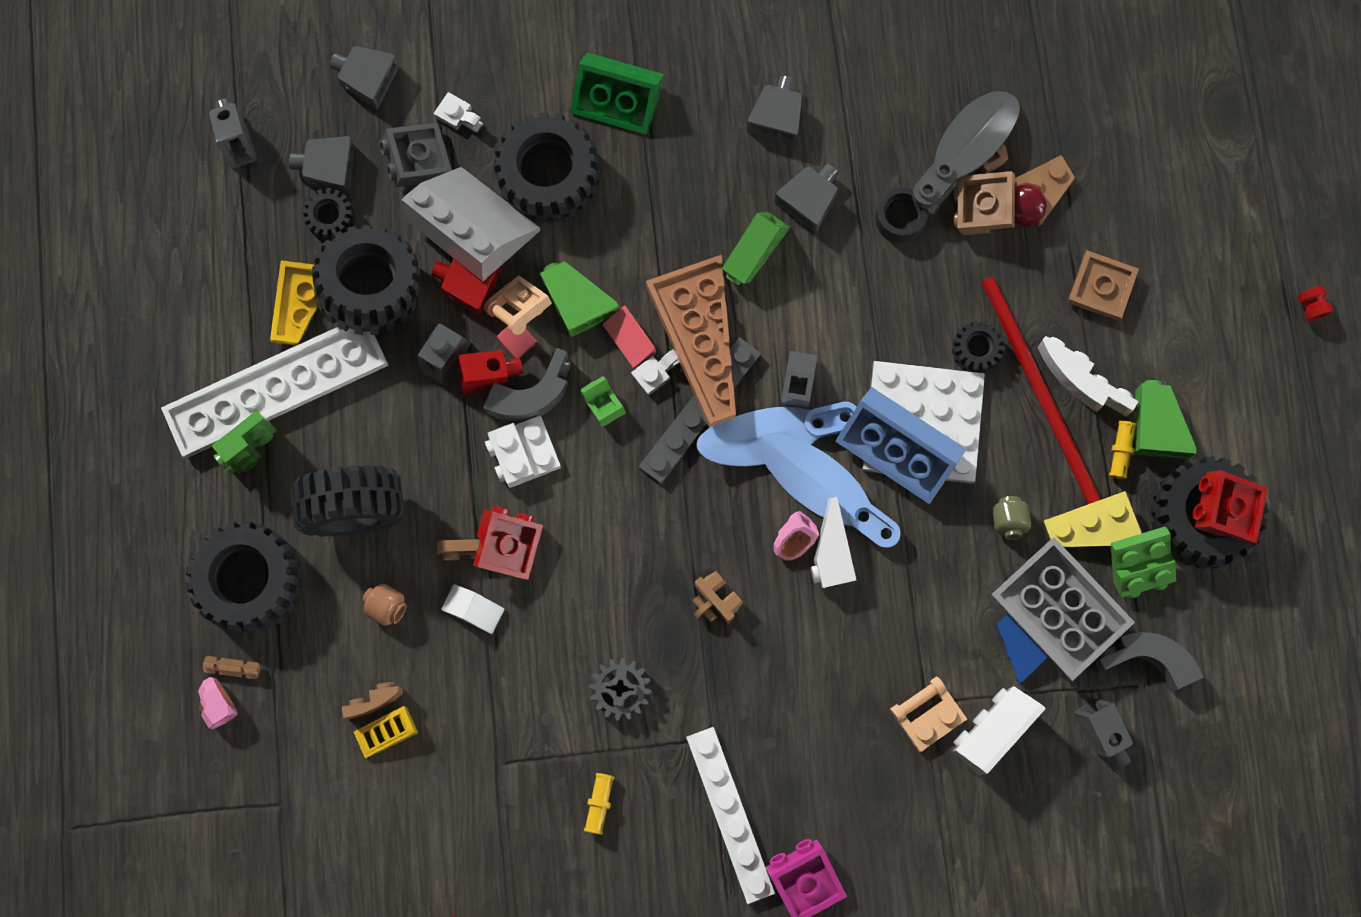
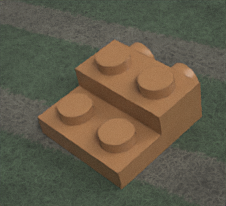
(985, 202)

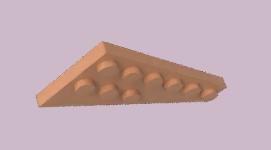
(697, 324)

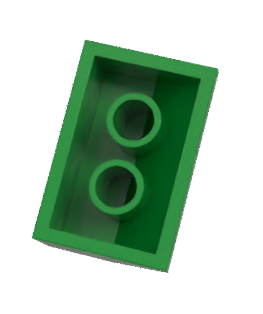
(616, 93)

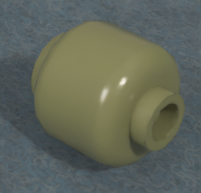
(1011, 517)

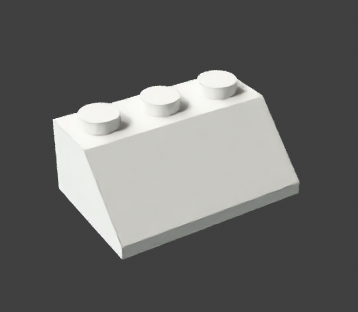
(997, 730)

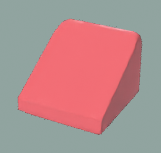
(516, 344)

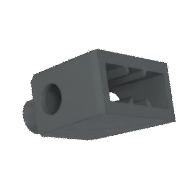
(365, 73)
(777, 112)
(229, 125)
(326, 163)
(809, 196)
(442, 353)
(1105, 731)

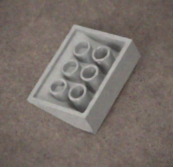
(468, 221)
(1062, 608)

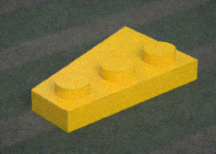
(294, 303)

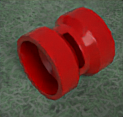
(1315, 303)

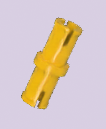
(1123, 450)
(599, 804)

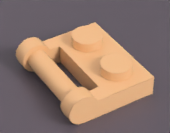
(522, 297)
(934, 722)

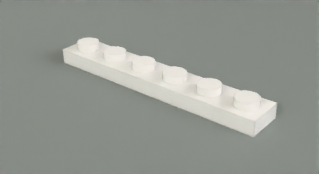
(730, 815)

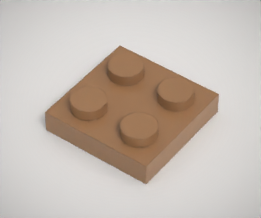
(1103, 285)

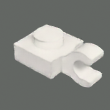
(457, 112)
(653, 374)

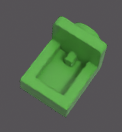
(602, 401)

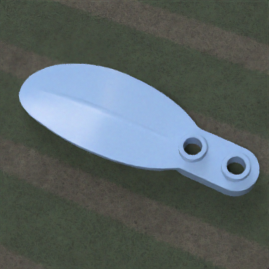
(740, 438)
(815, 477)

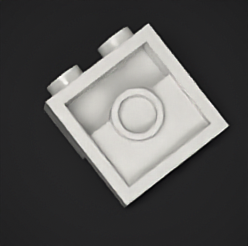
(522, 451)

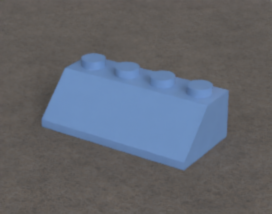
(900, 445)

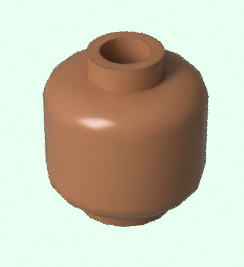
(384, 604)

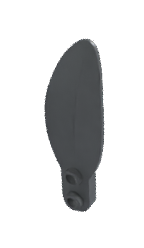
(968, 144)

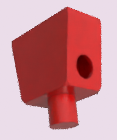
(464, 286)
(476, 373)

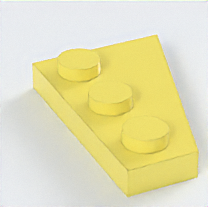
(1095, 523)

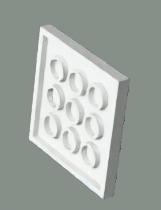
(942, 399)

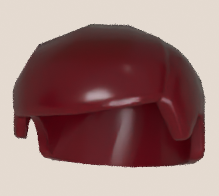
(1029, 204)

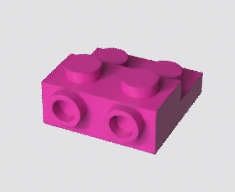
(805, 879)

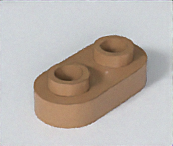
(454, 548)

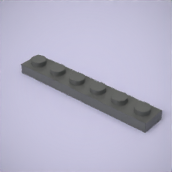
(691, 421)

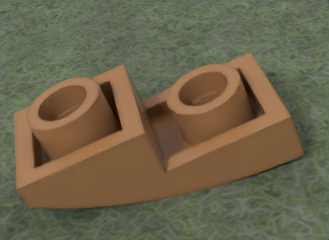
(379, 698)

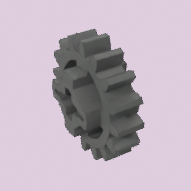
(619, 702)

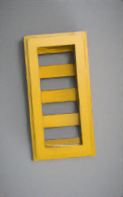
(407, 722)

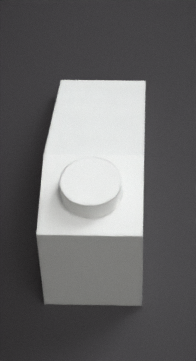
(832, 553)

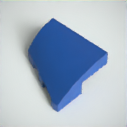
(1020, 648)

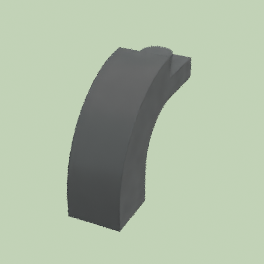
(532, 402)
(1167, 655)

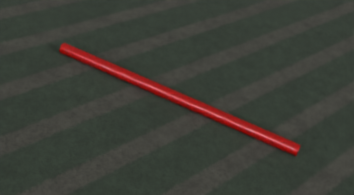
(1041, 391)

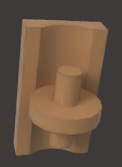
(708, 588)

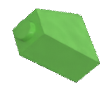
(754, 247)
(576, 298)
(1160, 423)

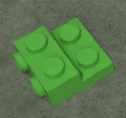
(237, 448)
(1143, 563)

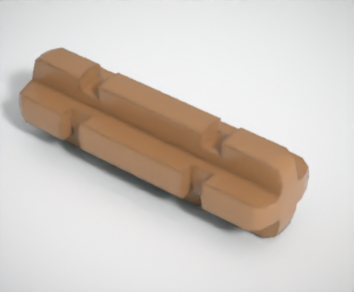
(231, 667)

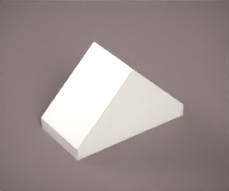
(473, 608)

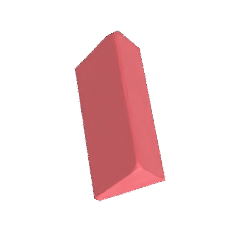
(629, 337)

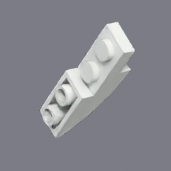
(1073, 373)

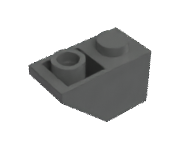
(799, 380)

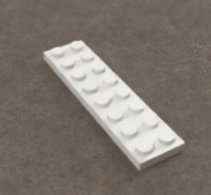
(273, 387)

